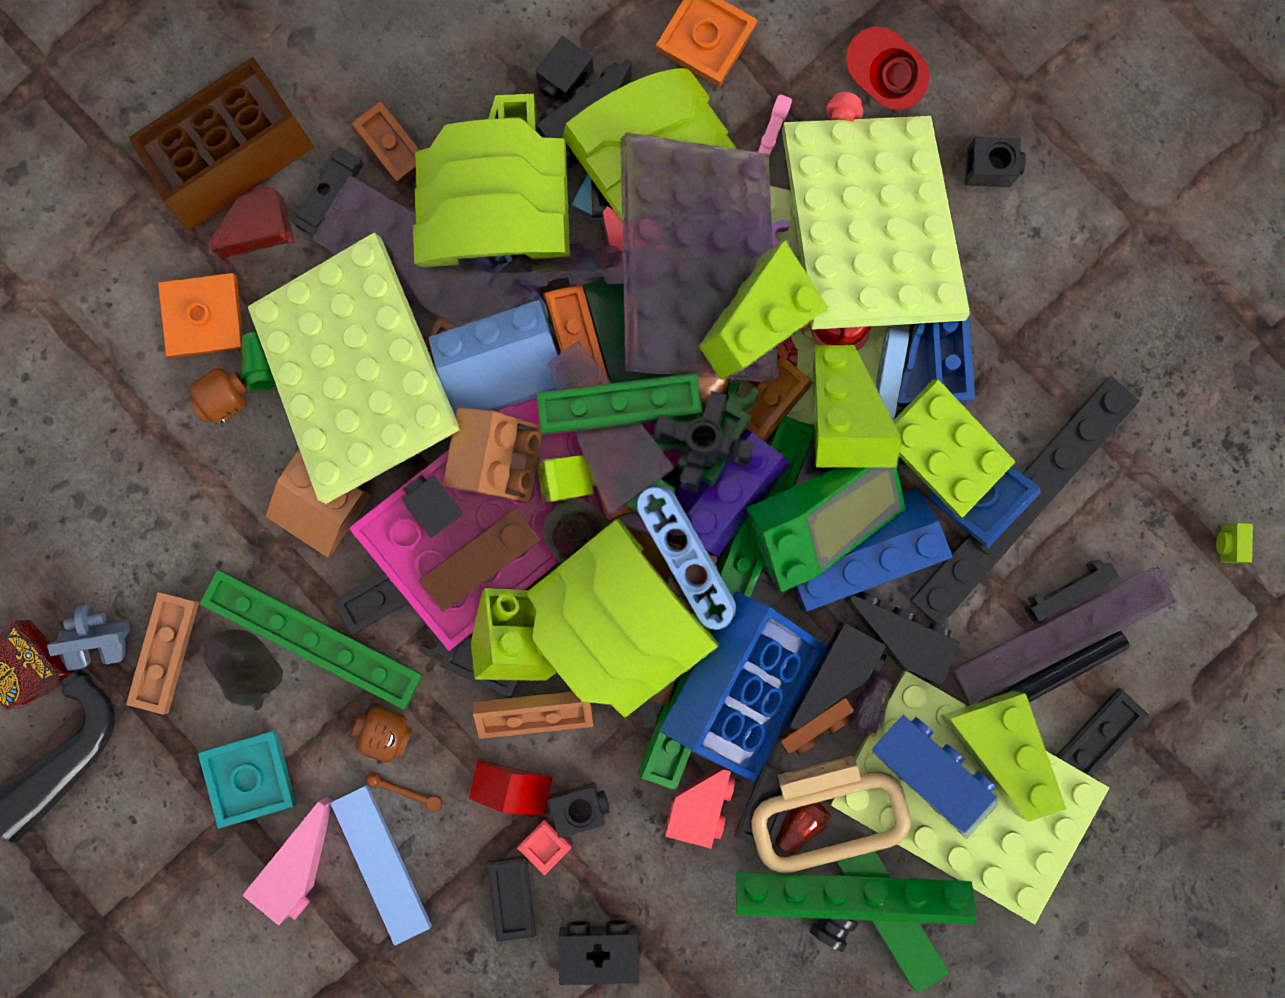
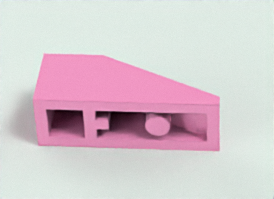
(292, 871)

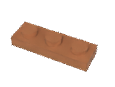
(162, 653)
(531, 714)

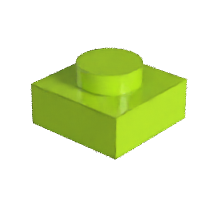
(1235, 543)

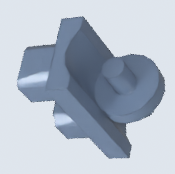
(90, 632)

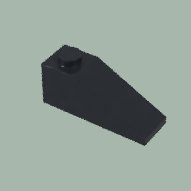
(842, 668)

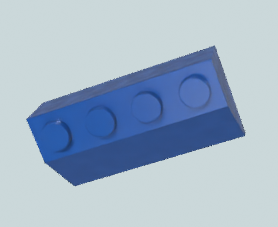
(897, 549)

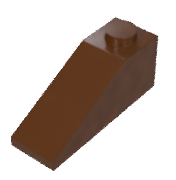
(479, 559)

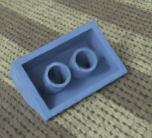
(496, 359)

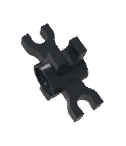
(733, 450)

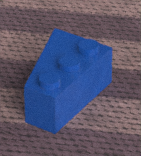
(938, 353)
(937, 774)

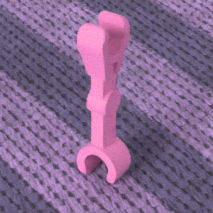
(778, 116)

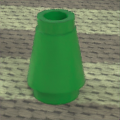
(254, 365)

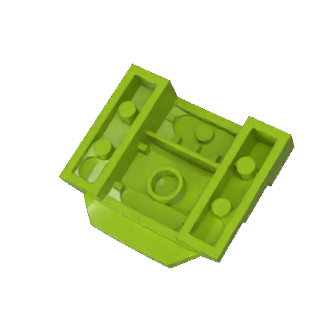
(657, 105)
(490, 193)
(615, 623)

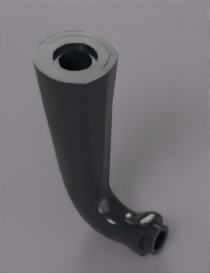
(40, 786)

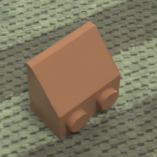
(312, 521)

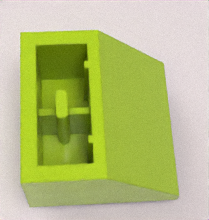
(503, 638)

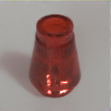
(802, 826)

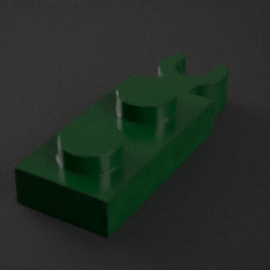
(732, 425)

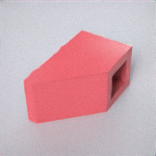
(697, 808)

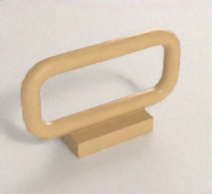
(820, 784)

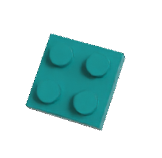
(247, 779)

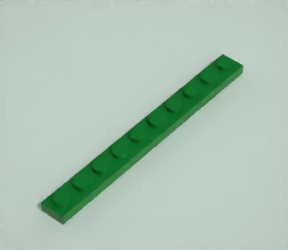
(740, 570)

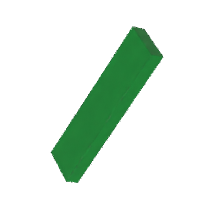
(618, 403)
(904, 939)

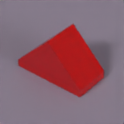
(510, 789)

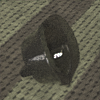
(571, 527)
(242, 667)

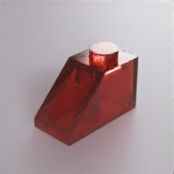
(253, 224)

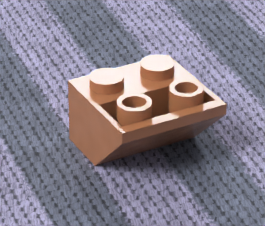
(493, 455)

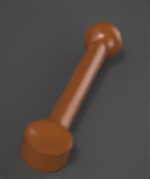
(432, 803)

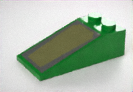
(823, 520)

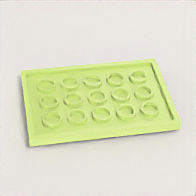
(874, 221)
(352, 369)
(1005, 855)

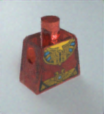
(26, 665)

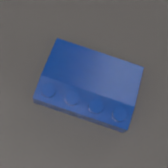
(744, 688)

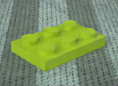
(949, 448)

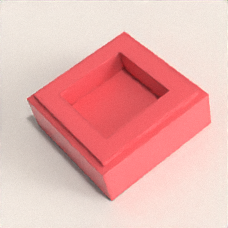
(544, 847)

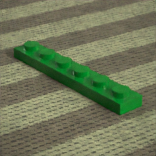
(311, 639)
(855, 898)

